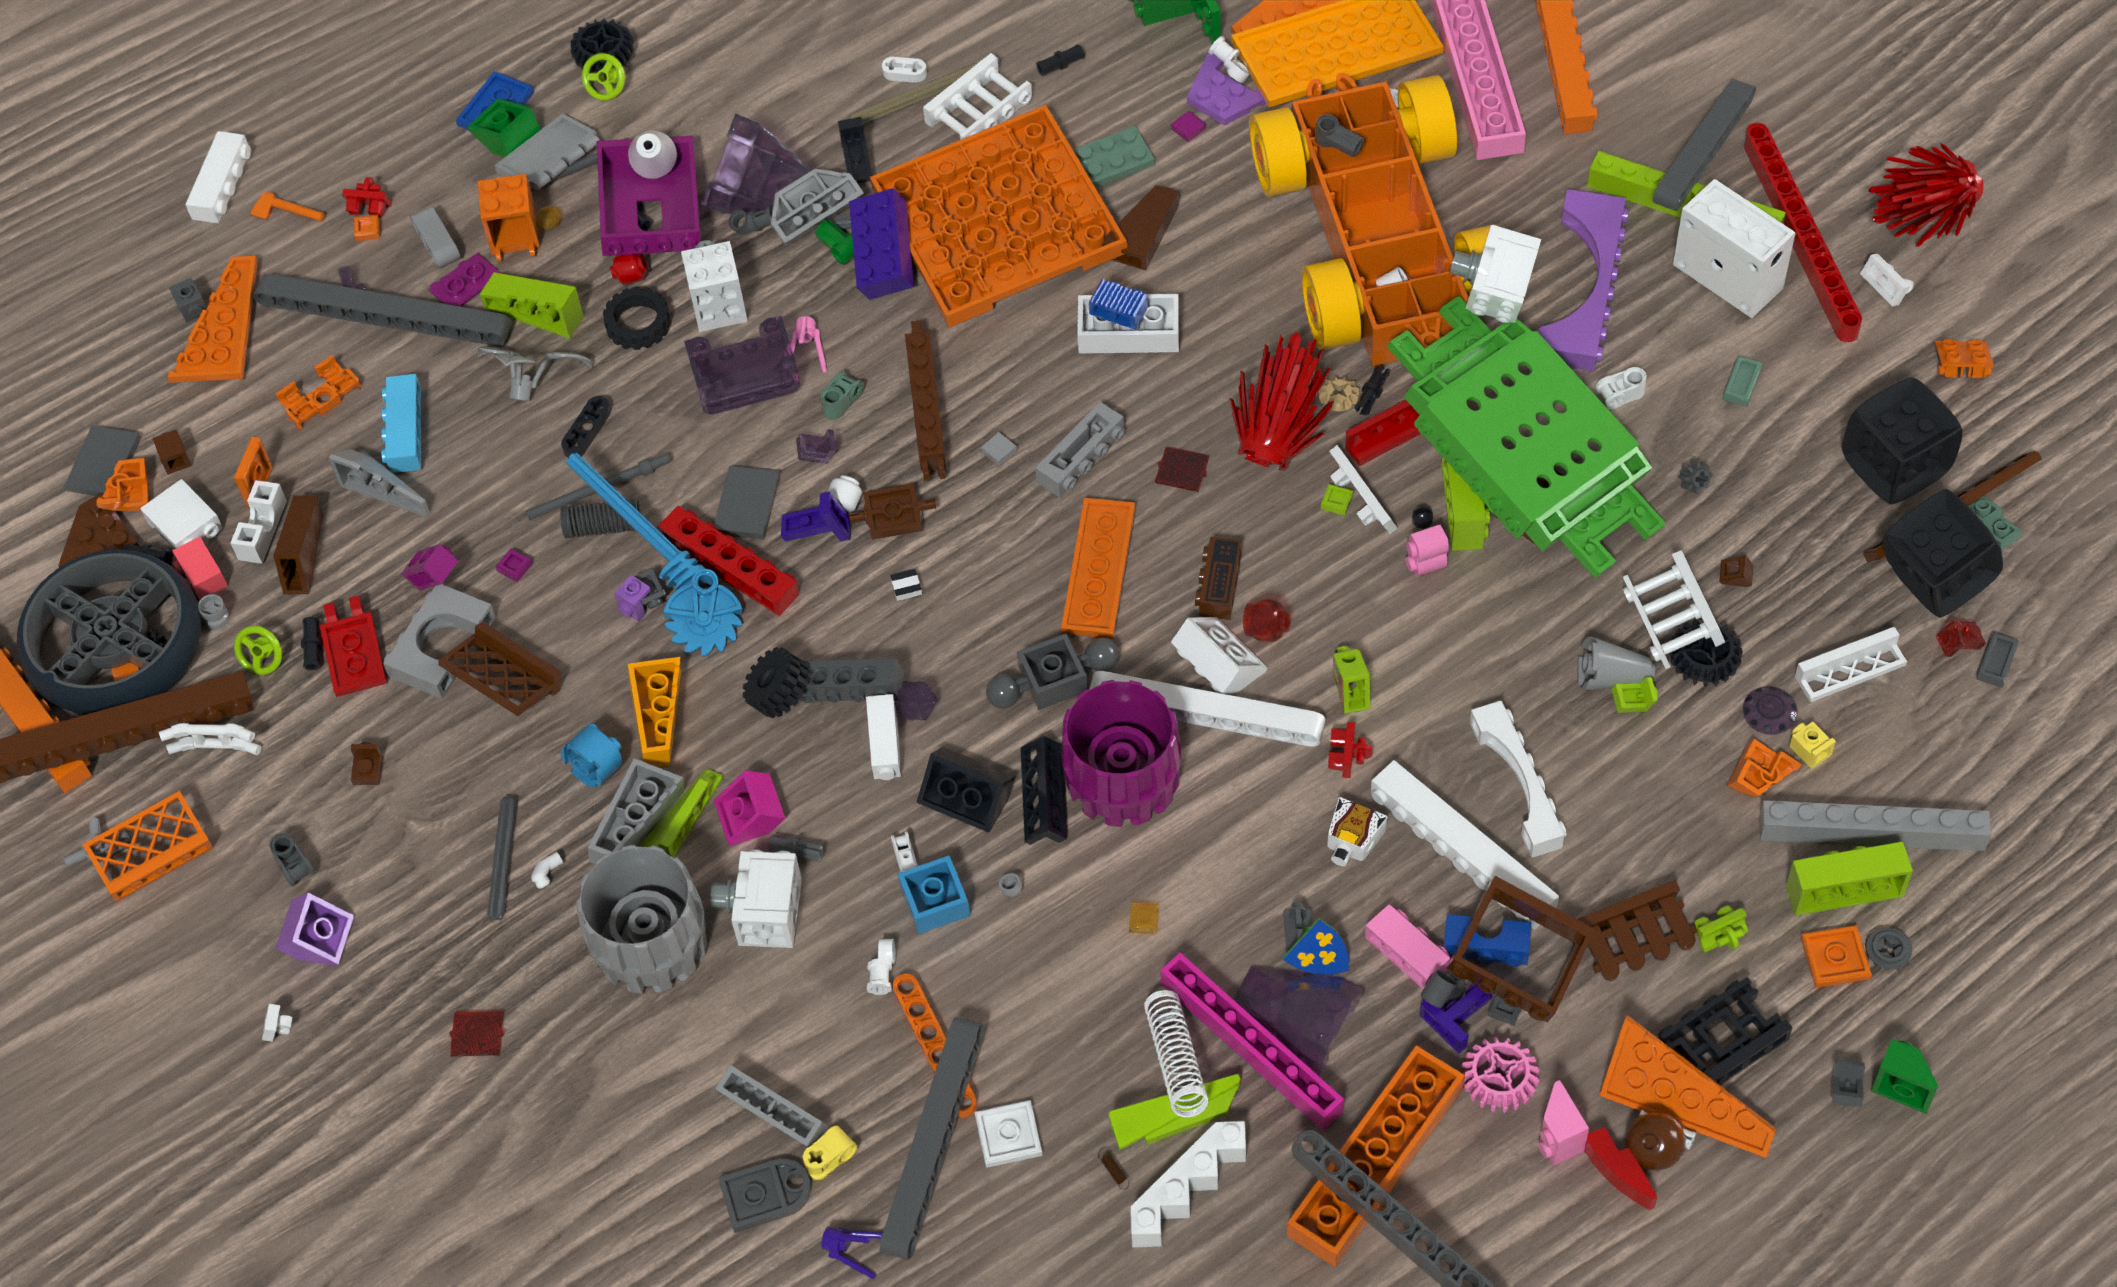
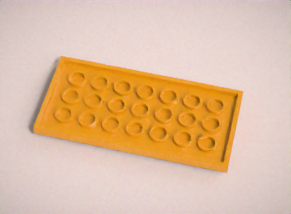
(1331, 40)

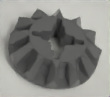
(1893, 939)

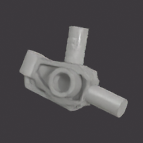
(98, 850)

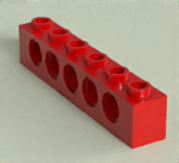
(733, 571)

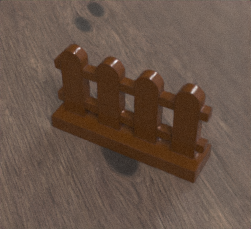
(1645, 919)

